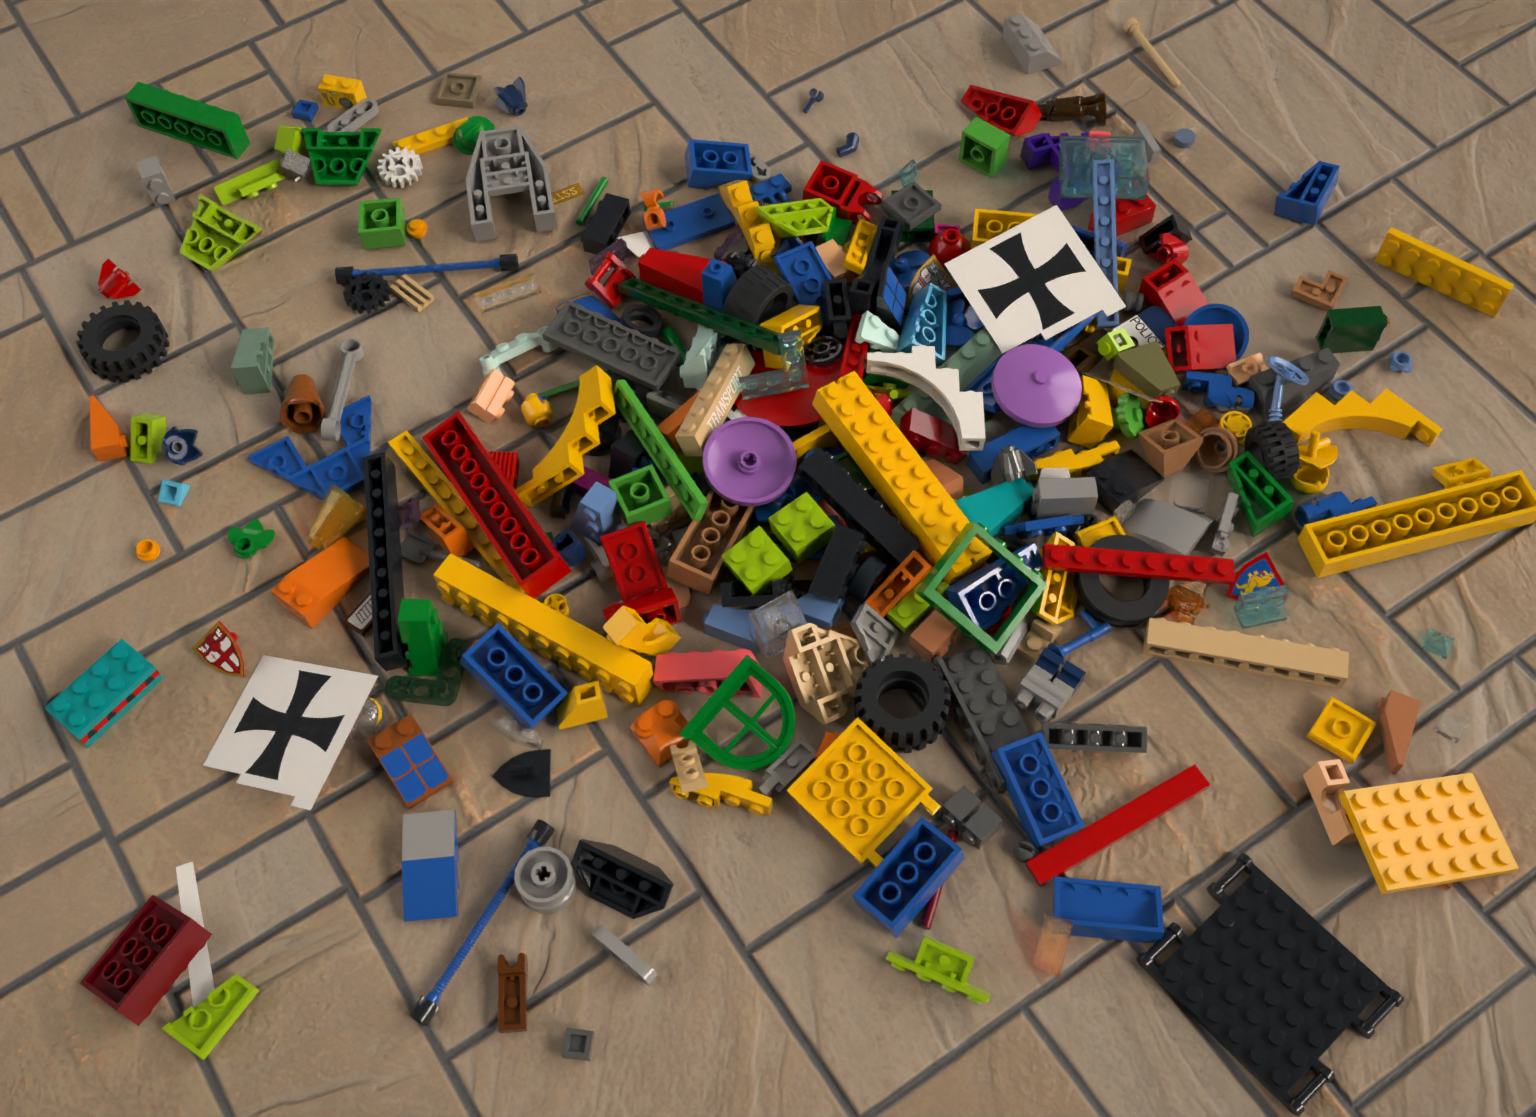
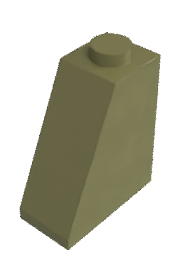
(1148, 370)

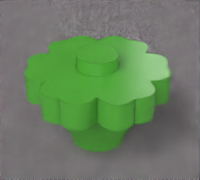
(1129, 415)

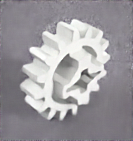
(400, 167)

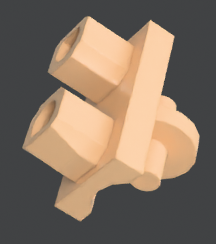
(1244, 368)

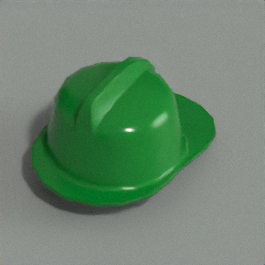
(468, 132)

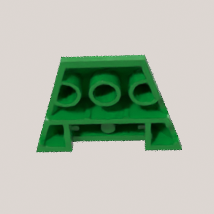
(339, 156)

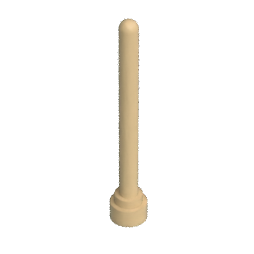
(1132, 28)

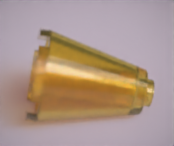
(335, 518)

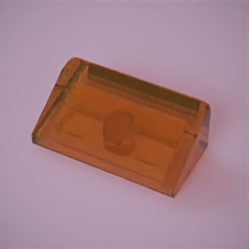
(1052, 944)

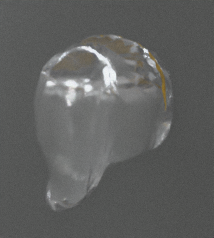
(370, 718)

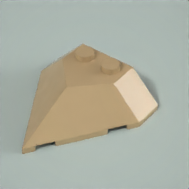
(823, 670)

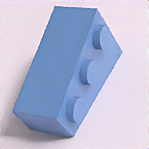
(597, 514)

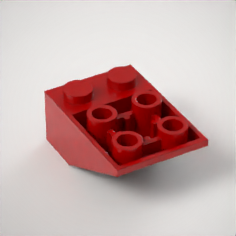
(1172, 290)
(1200, 347)

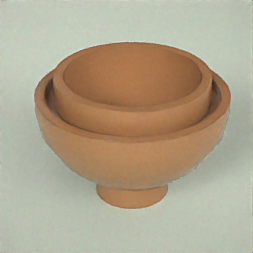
(1210, 455)

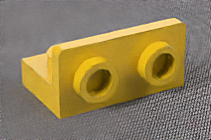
(1461, 472)

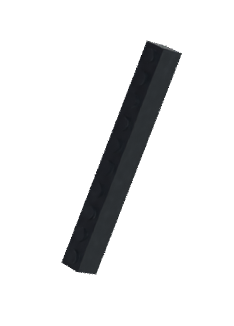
(384, 560)

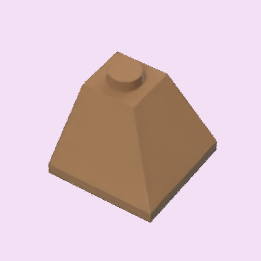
(1169, 446)

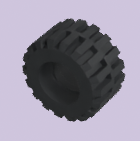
(1274, 448)

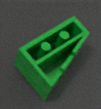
(423, 634)

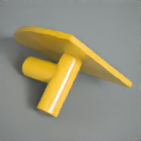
(1318, 452)

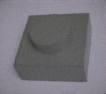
(578, 1044)

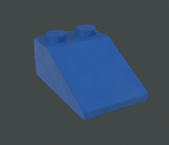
(716, 163)

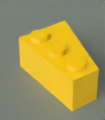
(801, 317)
(1092, 416)

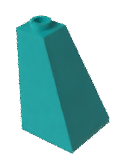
(998, 505)

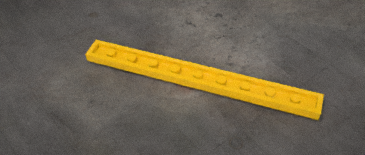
(449, 499)

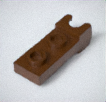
(512, 995)

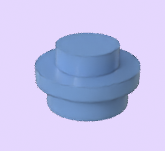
(1339, 389)

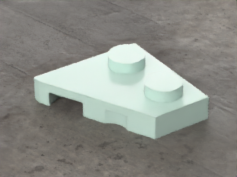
(876, 333)

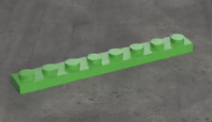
(659, 450)

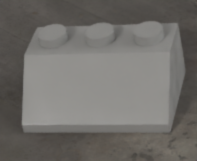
(1029, 44)

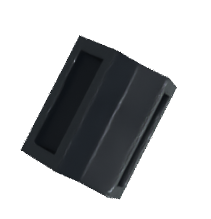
(556, 508)

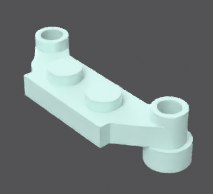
(507, 351)

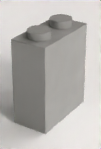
(1063, 497)

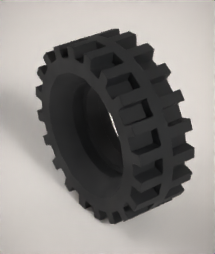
(132, 359)

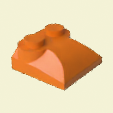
(659, 729)

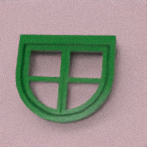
(721, 699)

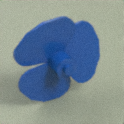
(905, 263)
(959, 324)

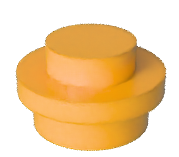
(417, 228)
(147, 550)

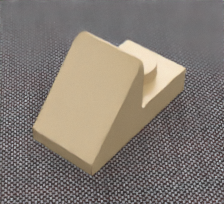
(1038, 638)

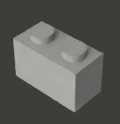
(156, 181)

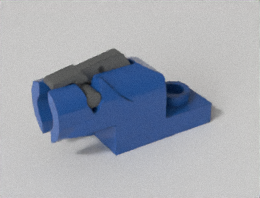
(1219, 391)
(1328, 506)

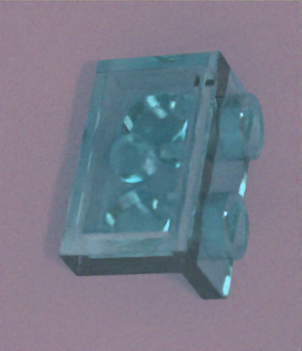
(1262, 607)

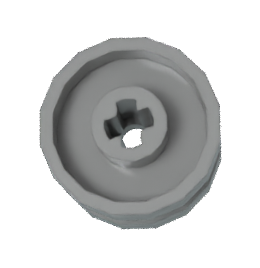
(545, 880)

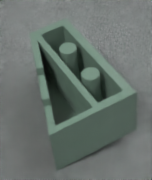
(254, 360)

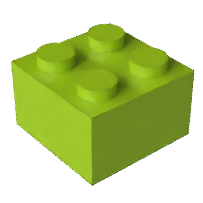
(802, 527)
(757, 562)

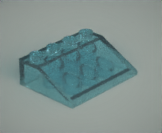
(1129, 165)

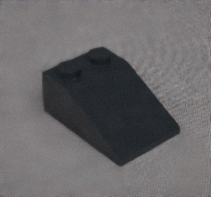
(1123, 479)

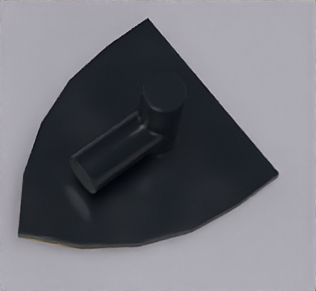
(527, 774)

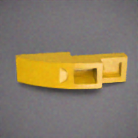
(1077, 464)
(732, 789)

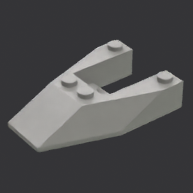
(505, 165)

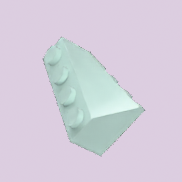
(702, 356)

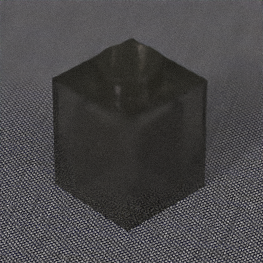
(293, 165)

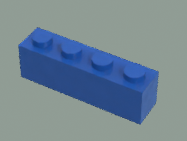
(1029, 439)

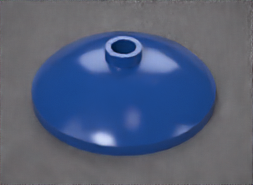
(1223, 314)

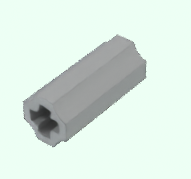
(1010, 646)

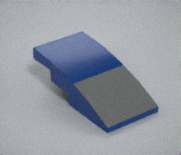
(430, 865)

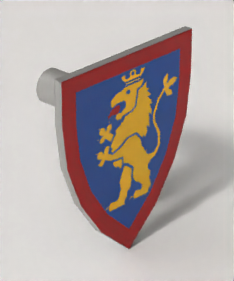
(1255, 576)

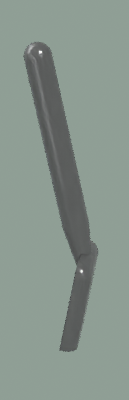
(419, 548)

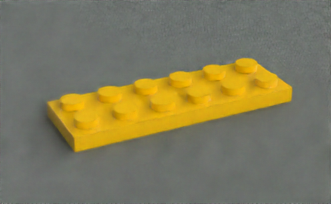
(1443, 272)

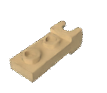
(688, 767)

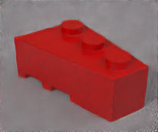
(1130, 214)

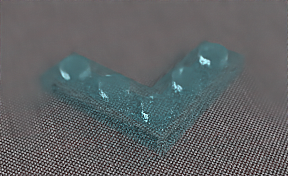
(790, 378)

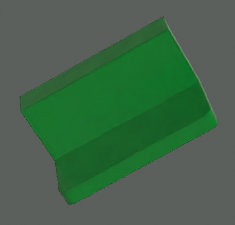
(838, 230)

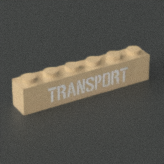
(714, 399)

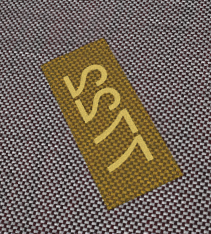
(567, 193)

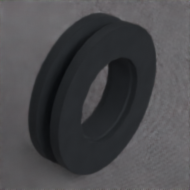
(1117, 612)

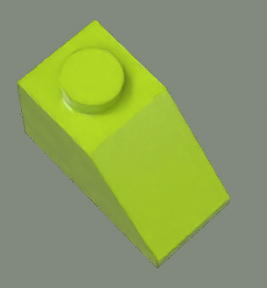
(291, 138)
(146, 437)

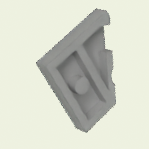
(873, 633)

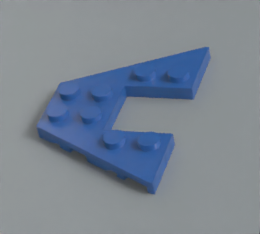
(340, 469)

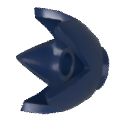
(185, 442)

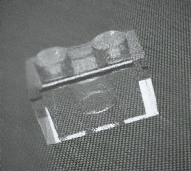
(772, 622)

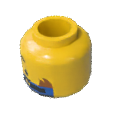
(537, 410)

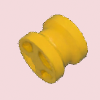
(557, 602)

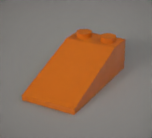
(322, 581)

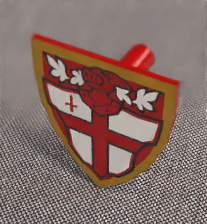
(221, 650)

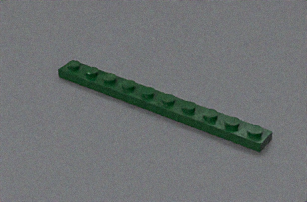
(701, 314)

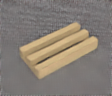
(402, 284)

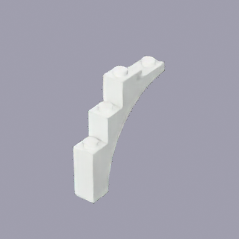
(920, 370)

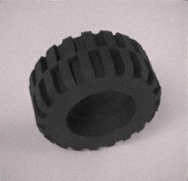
(904, 674)

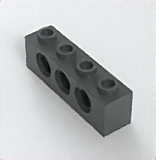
(1095, 737)

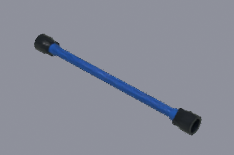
(506, 262)
(426, 1006)

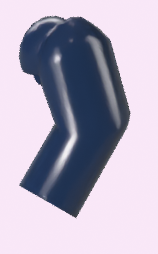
(851, 145)

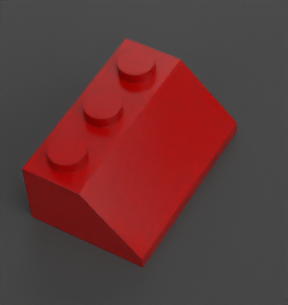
(659, 604)

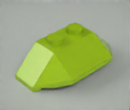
(797, 217)

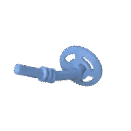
(1286, 374)

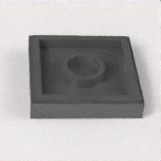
(911, 205)

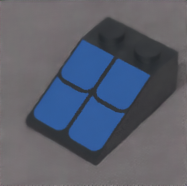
(891, 300)

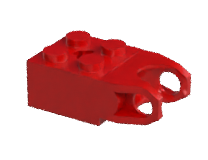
(841, 190)

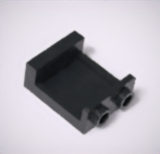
(734, 593)

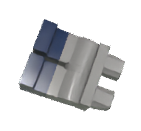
(1042, 692)

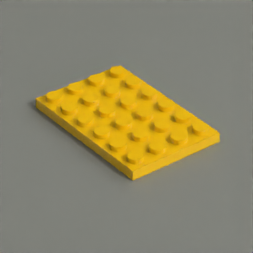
(1427, 832)

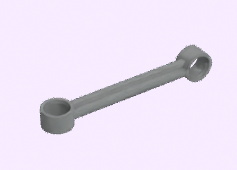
(331, 425)

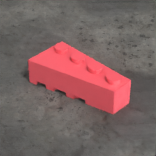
(701, 672)

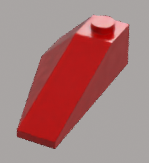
(1003, 111)

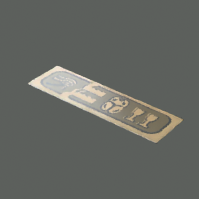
(1122, 387)

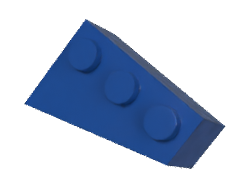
(1308, 196)

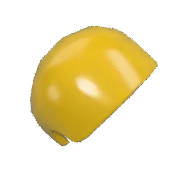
(1310, 480)

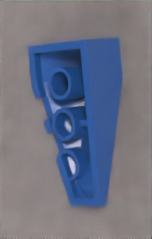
(991, 589)

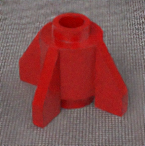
(1170, 249)
(116, 283)

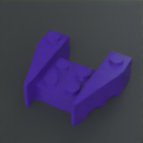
(1042, 151)

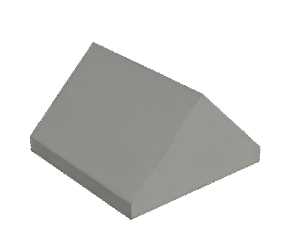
(664, 402)

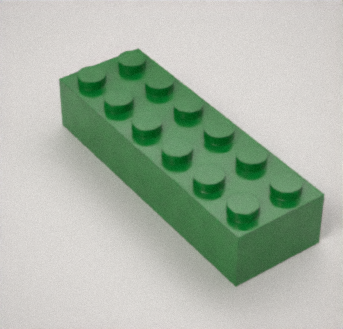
(187, 120)

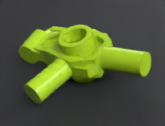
(891, 390)

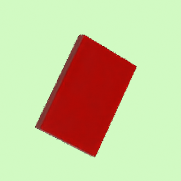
(633, 561)

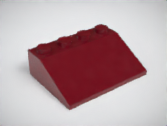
(146, 959)

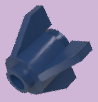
(512, 97)

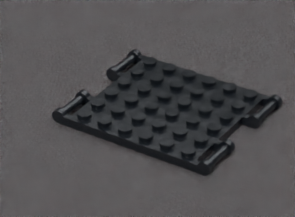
(1269, 983)

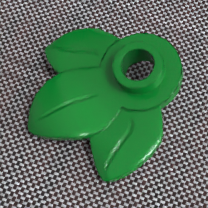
(250, 536)

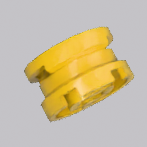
(1235, 423)

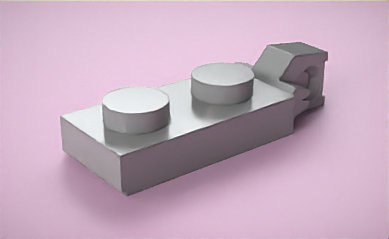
(1223, 525)
(787, 768)

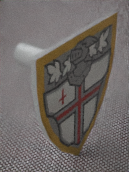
(928, 273)

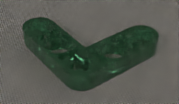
(436, 686)

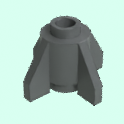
(1011, 464)

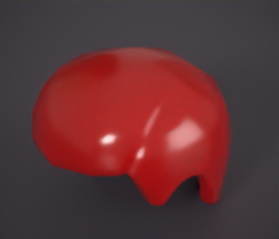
(1159, 412)

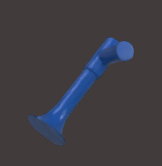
(1094, 633)

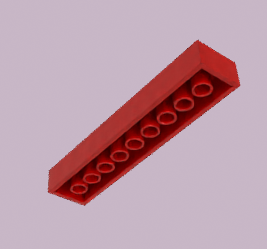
(496, 506)

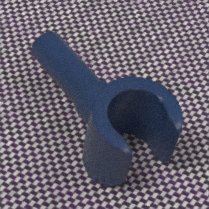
(819, 97)

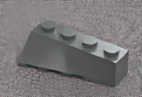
(1318, 367)

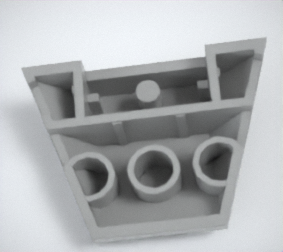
(1167, 527)

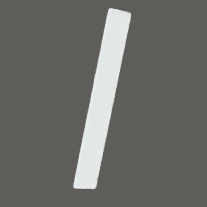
(199, 967)

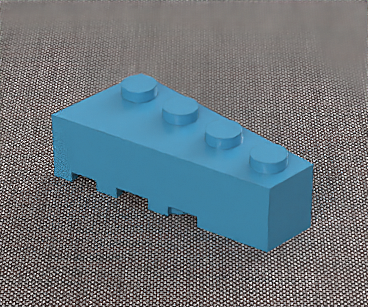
(926, 322)

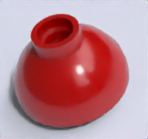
(948, 245)

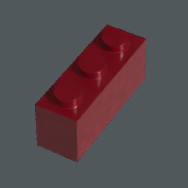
(931, 435)

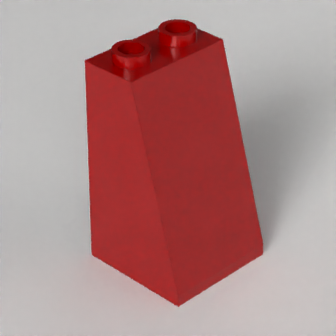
(674, 272)

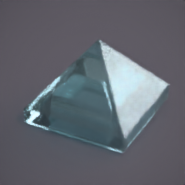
(909, 173)
(1438, 643)

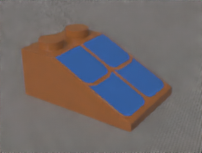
(410, 761)

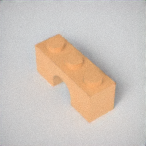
(1325, 784)

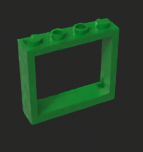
(957, 618)

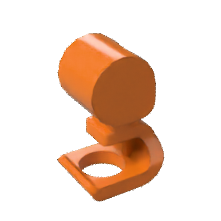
(654, 216)

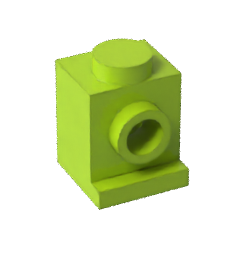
(1109, 346)

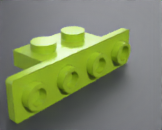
(249, 183)
(943, 965)

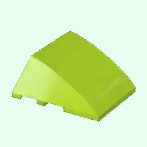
(215, 235)

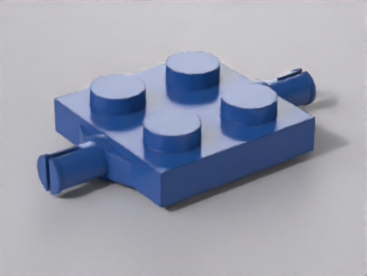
(1034, 528)

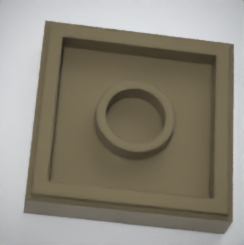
(458, 90)

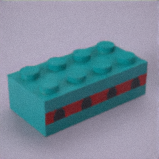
(104, 692)

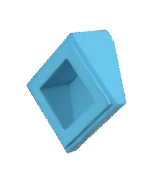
(172, 492)

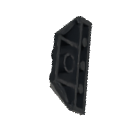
(621, 879)

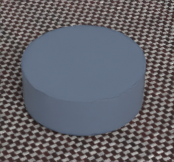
(1184, 138)

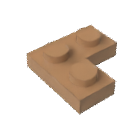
(1320, 295)

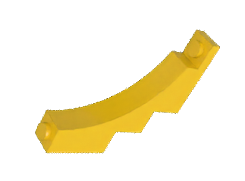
(1384, 414)
(581, 435)

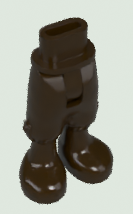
(1075, 108)

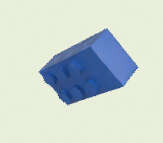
(513, 677)
(908, 877)

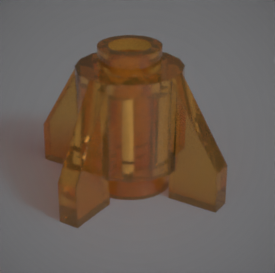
(1185, 600)

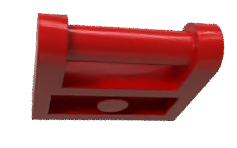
(609, 290)

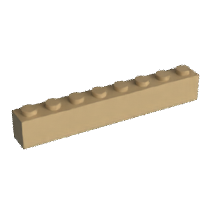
(1246, 653)

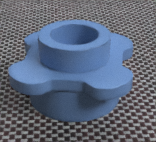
(1400, 362)

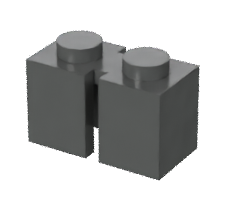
(964, 814)

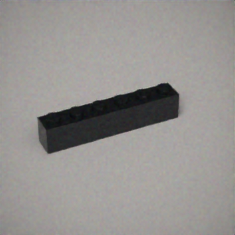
(858, 507)

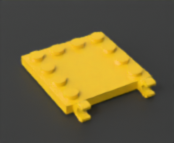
(861, 791)

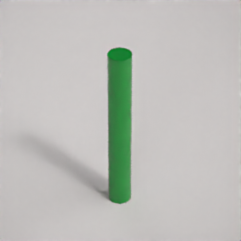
(592, 201)

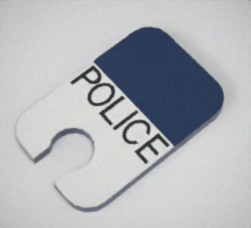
(1148, 326)

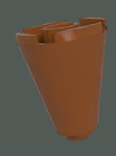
(302, 406)

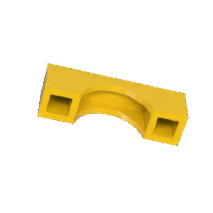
(631, 632)

